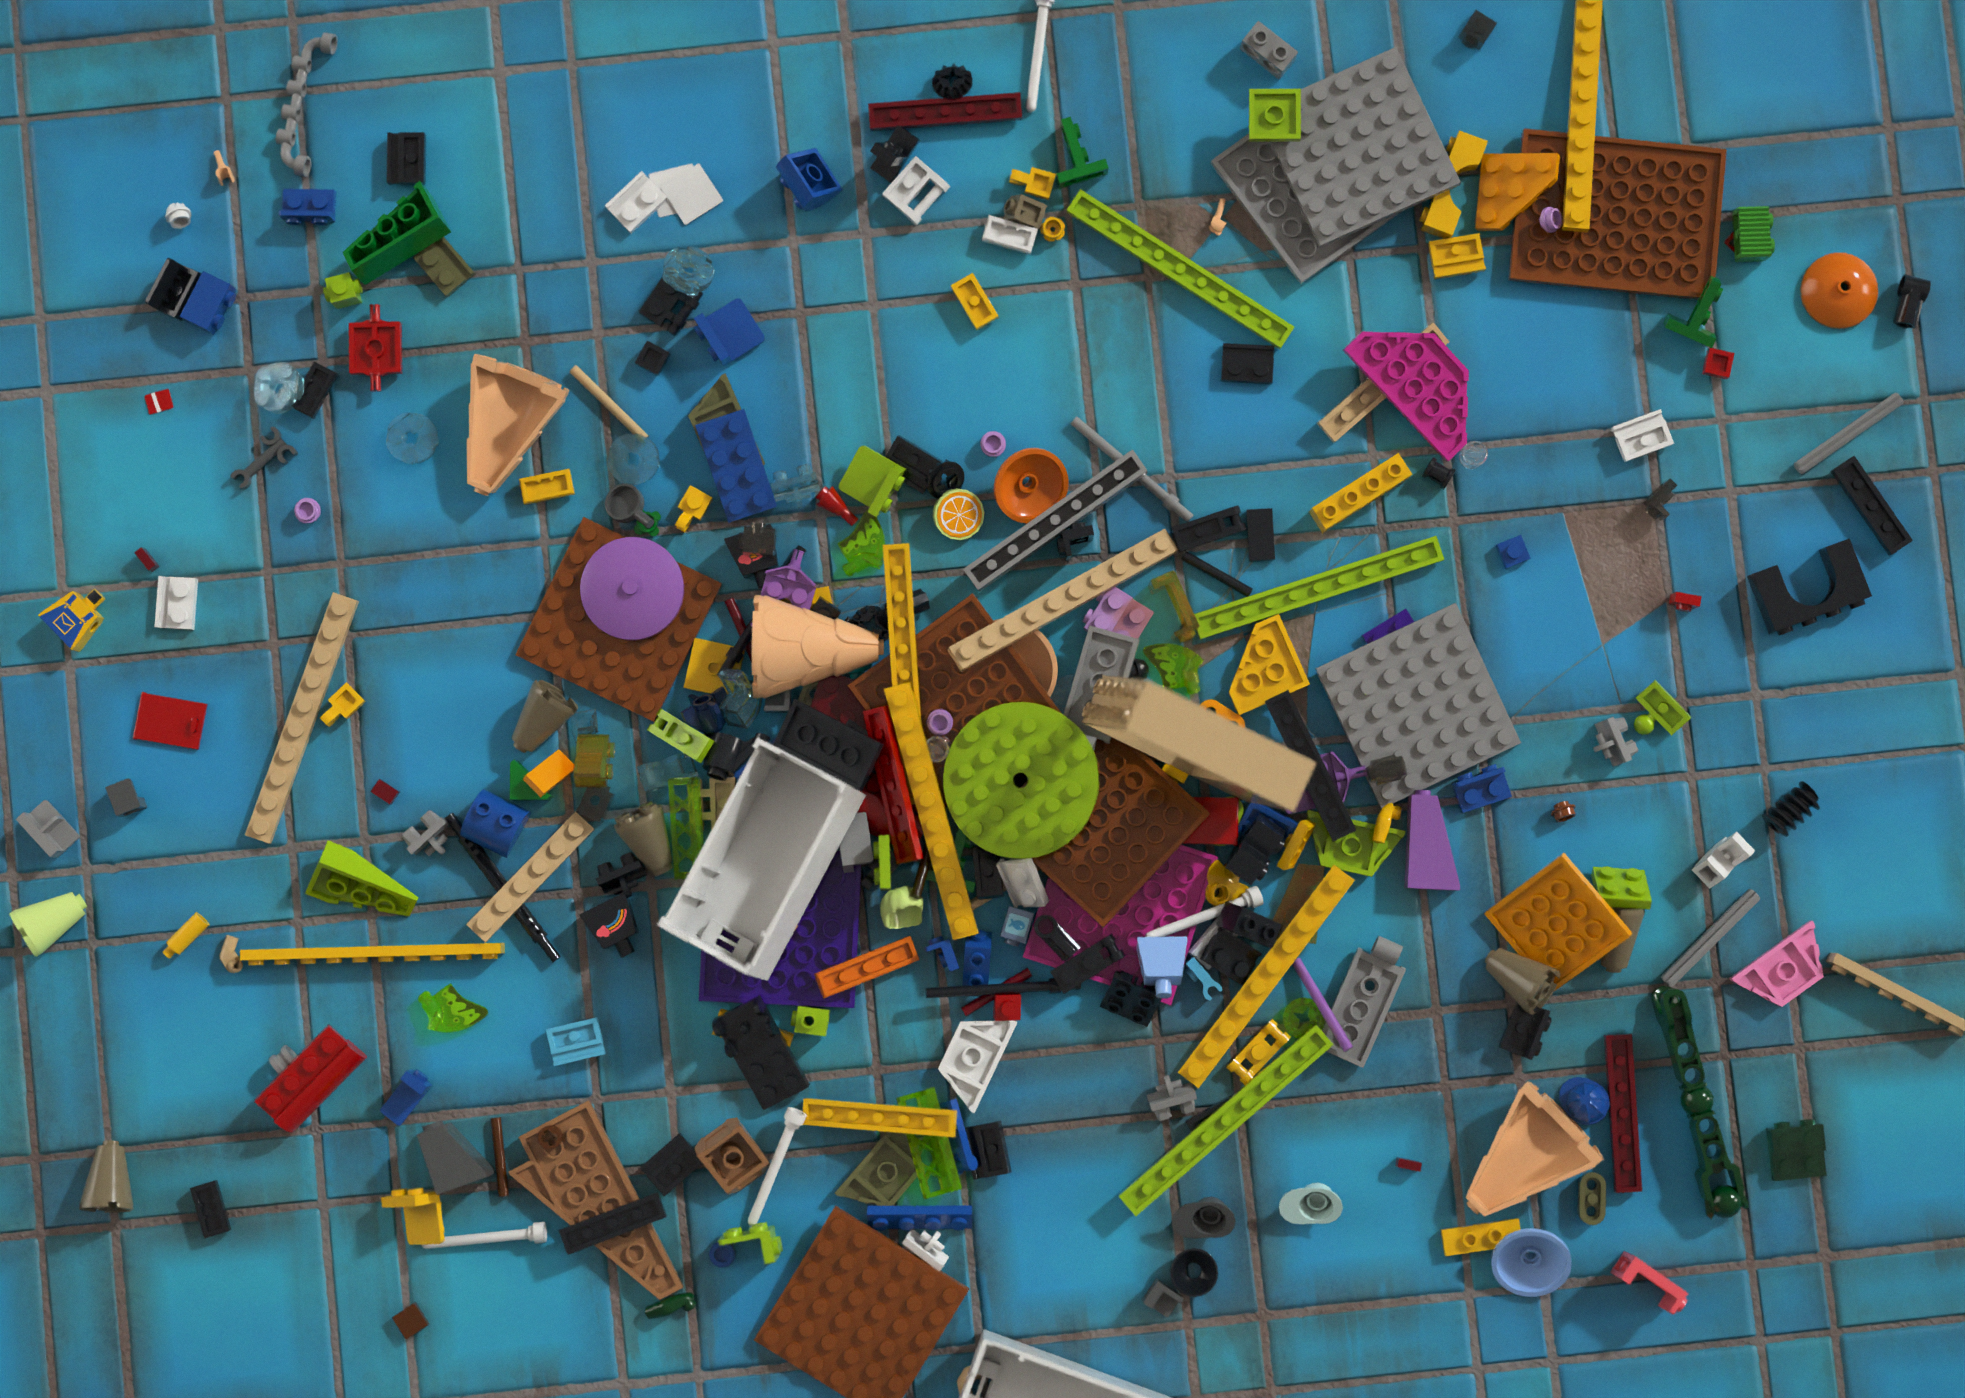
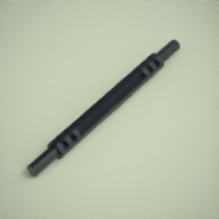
(497, 880)

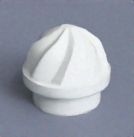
(178, 215)

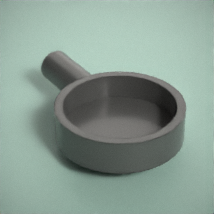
(626, 504)

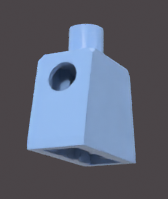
(1161, 962)

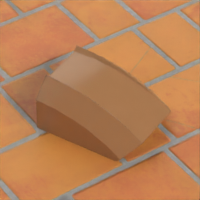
(732, 1156)

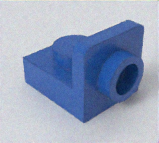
(947, 955)

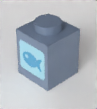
(1016, 926)

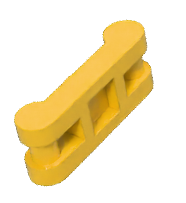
(1258, 1051)

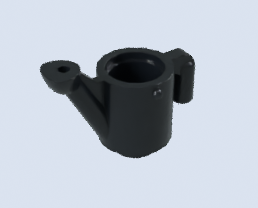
(728, 754)

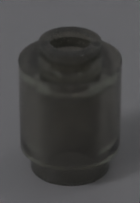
(1386, 769)

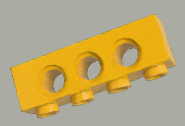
(1360, 493)

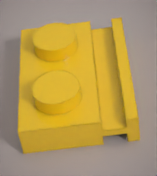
(1456, 256)

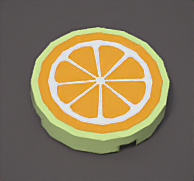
(958, 514)

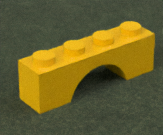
(1443, 215)

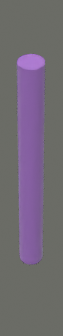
(1322, 1005)

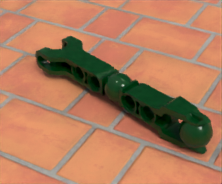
(1697, 1102)

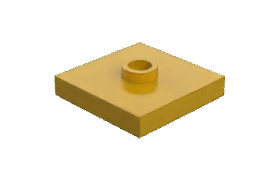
(704, 665)

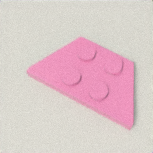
(1784, 968)

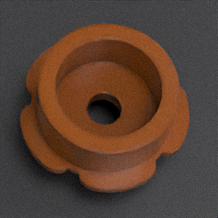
(1563, 811)

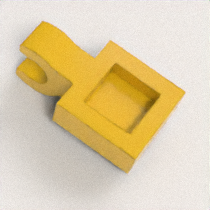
(1037, 183)
(693, 505)
(344, 702)

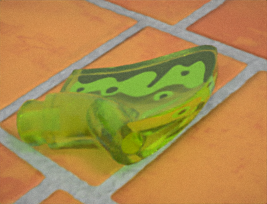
(863, 546)
(1176, 665)
(450, 1011)

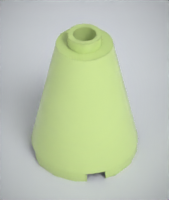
(48, 920)

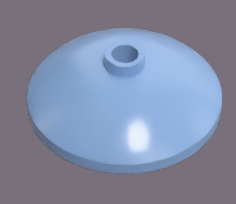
(1533, 1272)

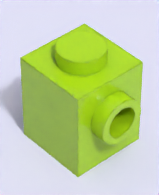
(343, 290)
(820, 1017)

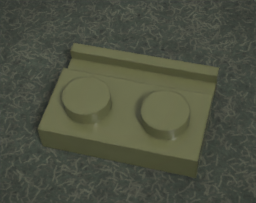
(444, 266)

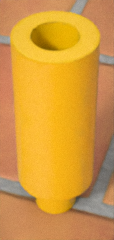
(185, 935)

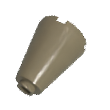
(541, 716)
(1619, 957)
(1524, 979)
(108, 1181)

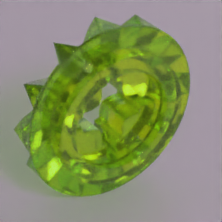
(1299, 1006)

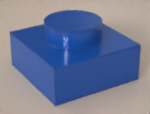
(1513, 551)

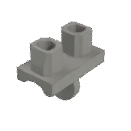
(1612, 742)
(418, 842)
(1170, 1095)

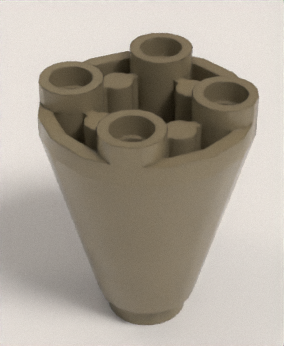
(647, 836)

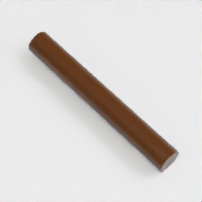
(499, 1156)

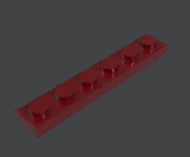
(945, 111)
(1623, 1113)

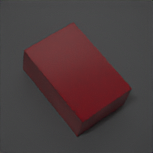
(146, 559)
(385, 791)
(1408, 1164)

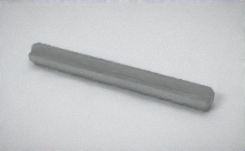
(1848, 433)
(1710, 937)

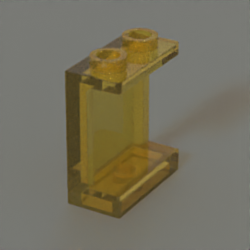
(1180, 602)

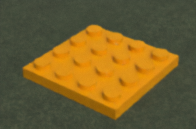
(1558, 920)

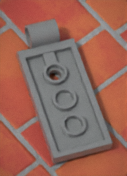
(1101, 655)
(1361, 1010)

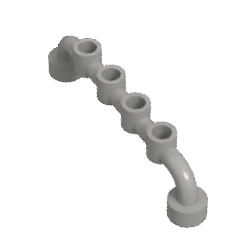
(297, 90)

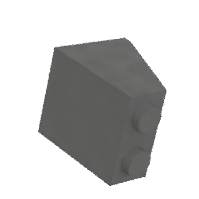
(451, 1157)

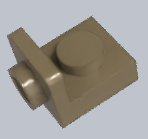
(1024, 211)

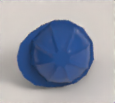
(1584, 1100)

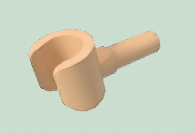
(222, 171)
(1217, 224)

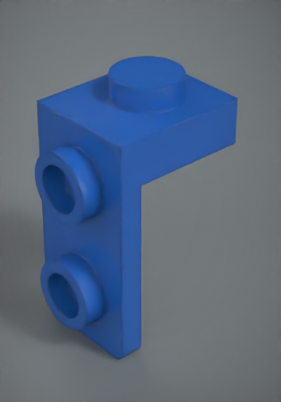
(977, 959)
(406, 1096)

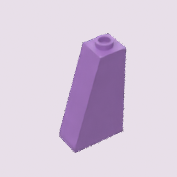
(1428, 850)

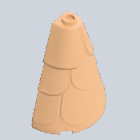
(505, 418)
(802, 647)
(1530, 1153)

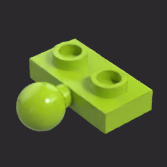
(1661, 708)

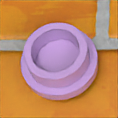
(1550, 219)
(993, 444)
(307, 510)
(940, 722)

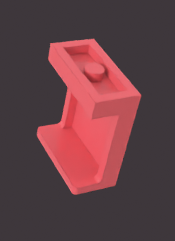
(1630, 1265)

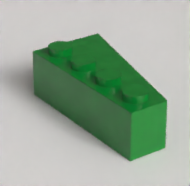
(397, 236)

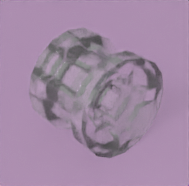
(1478, 452)
(935, 750)

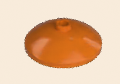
(1828, 302)
(1045, 487)

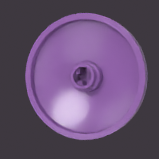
(632, 588)

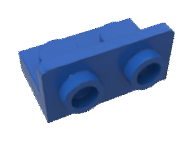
(308, 205)
(1481, 789)

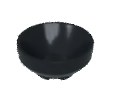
(1194, 1286)

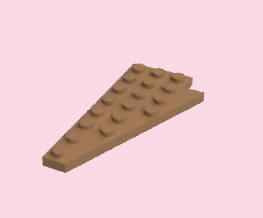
(588, 1179)

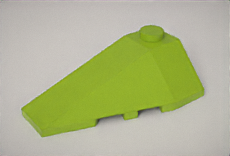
(352, 879)

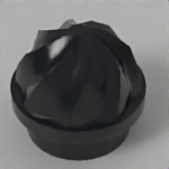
(1139, 669)

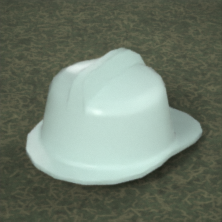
(1311, 1205)

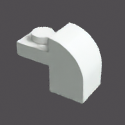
(1722, 859)

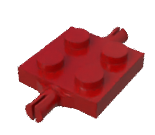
(375, 348)

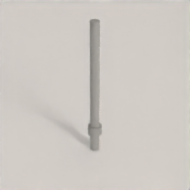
(1169, 501)

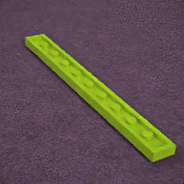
(1180, 269)
(1318, 587)
(1225, 1120)

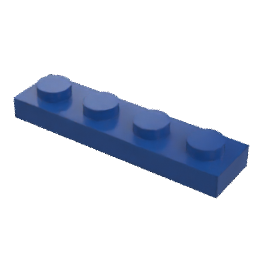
(919, 1217)

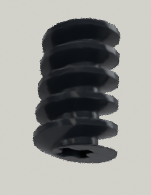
(1792, 809)

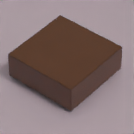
(410, 1320)

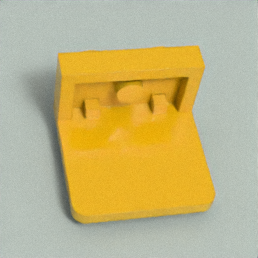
(421, 1214)

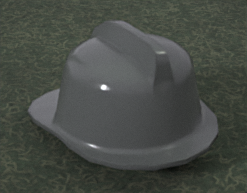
(1204, 1219)

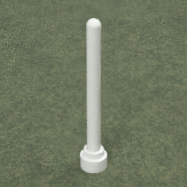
(1043, 6)
(1250, 898)
(793, 1119)
(535, 1232)

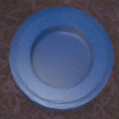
(722, 1254)

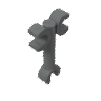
(277, 447)

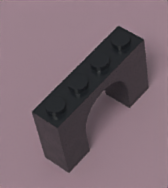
(1846, 588)

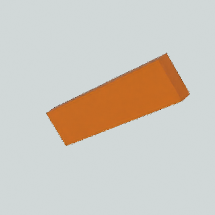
(866, 966)

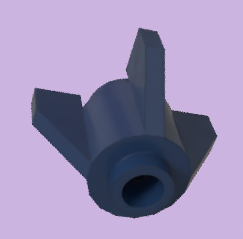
(705, 712)

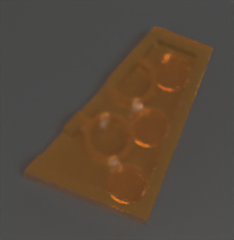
(1299, 890)

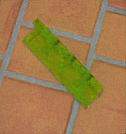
(695, 822)
(939, 1148)

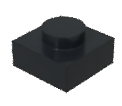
(652, 358)

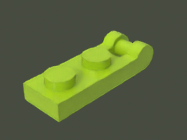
(681, 736)

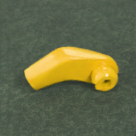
(1383, 822)

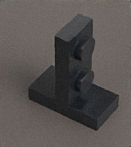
(893, 153)

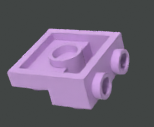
(1118, 614)

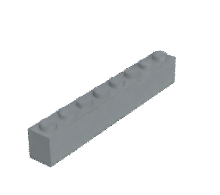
(1055, 519)

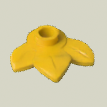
(1227, 883)

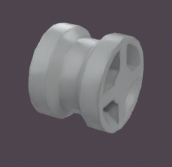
(282, 1059)

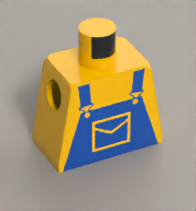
(74, 618)

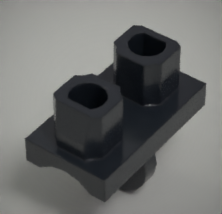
(623, 878)

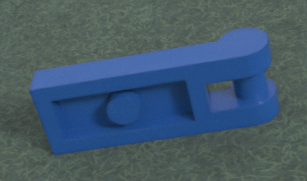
(960, 1143)

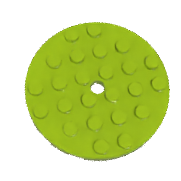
(1059, 785)

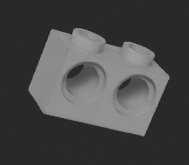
(1268, 50)

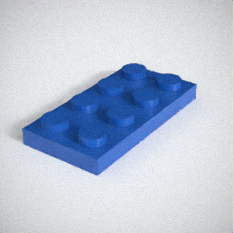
(736, 465)

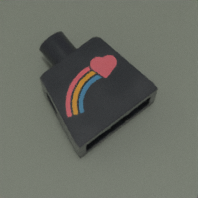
(751, 565)
(613, 924)

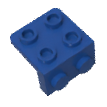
(729, 332)

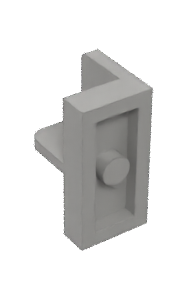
(49, 829)
(856, 844)

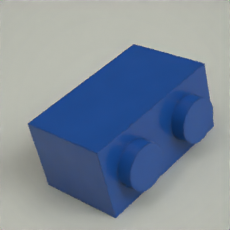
(209, 303)

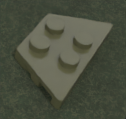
(716, 403)
(882, 1173)

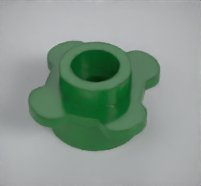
(653, 531)

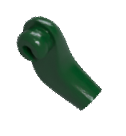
(671, 1304)

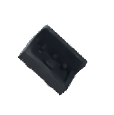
(172, 288)
(1077, 534)
(1524, 1031)

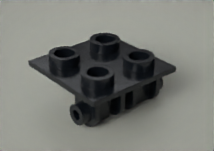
(1130, 999)

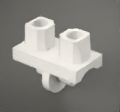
(926, 1248)

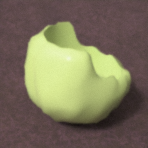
(901, 909)

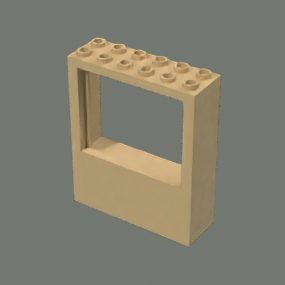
(1198, 742)

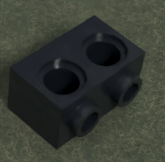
(1248, 924)

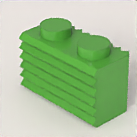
(1752, 234)

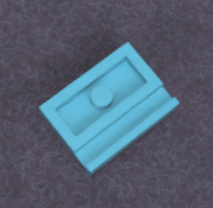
(575, 1041)

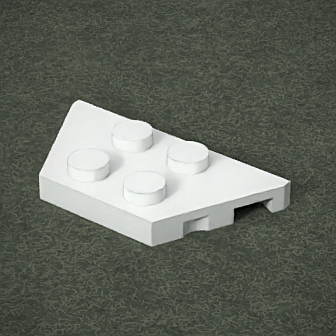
(974, 1057)

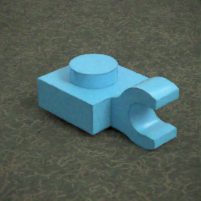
(1197, 972)

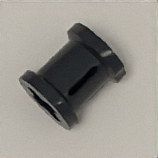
(1438, 473)

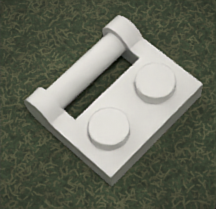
(909, 184)

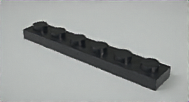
(1320, 783)

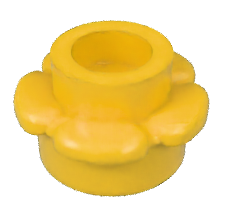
(1059, 227)

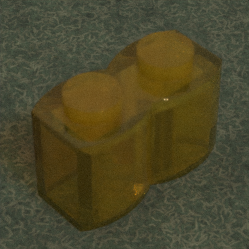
(593, 760)

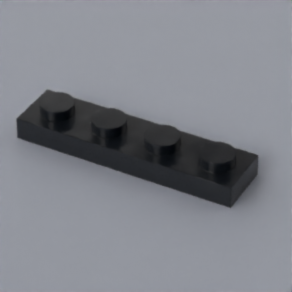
(1871, 505)
(612, 1223)

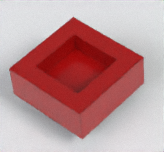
(1718, 363)
(1684, 602)
(1007, 1007)

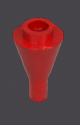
(832, 502)

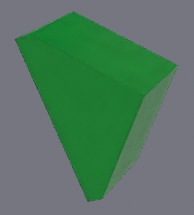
(519, 788)

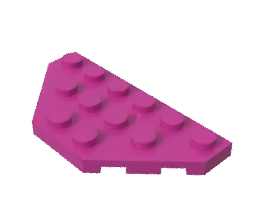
(1420, 381)

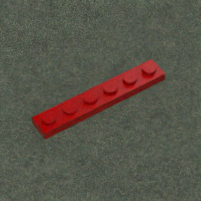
(893, 786)

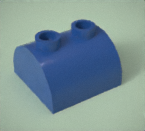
(808, 179)
(494, 823)

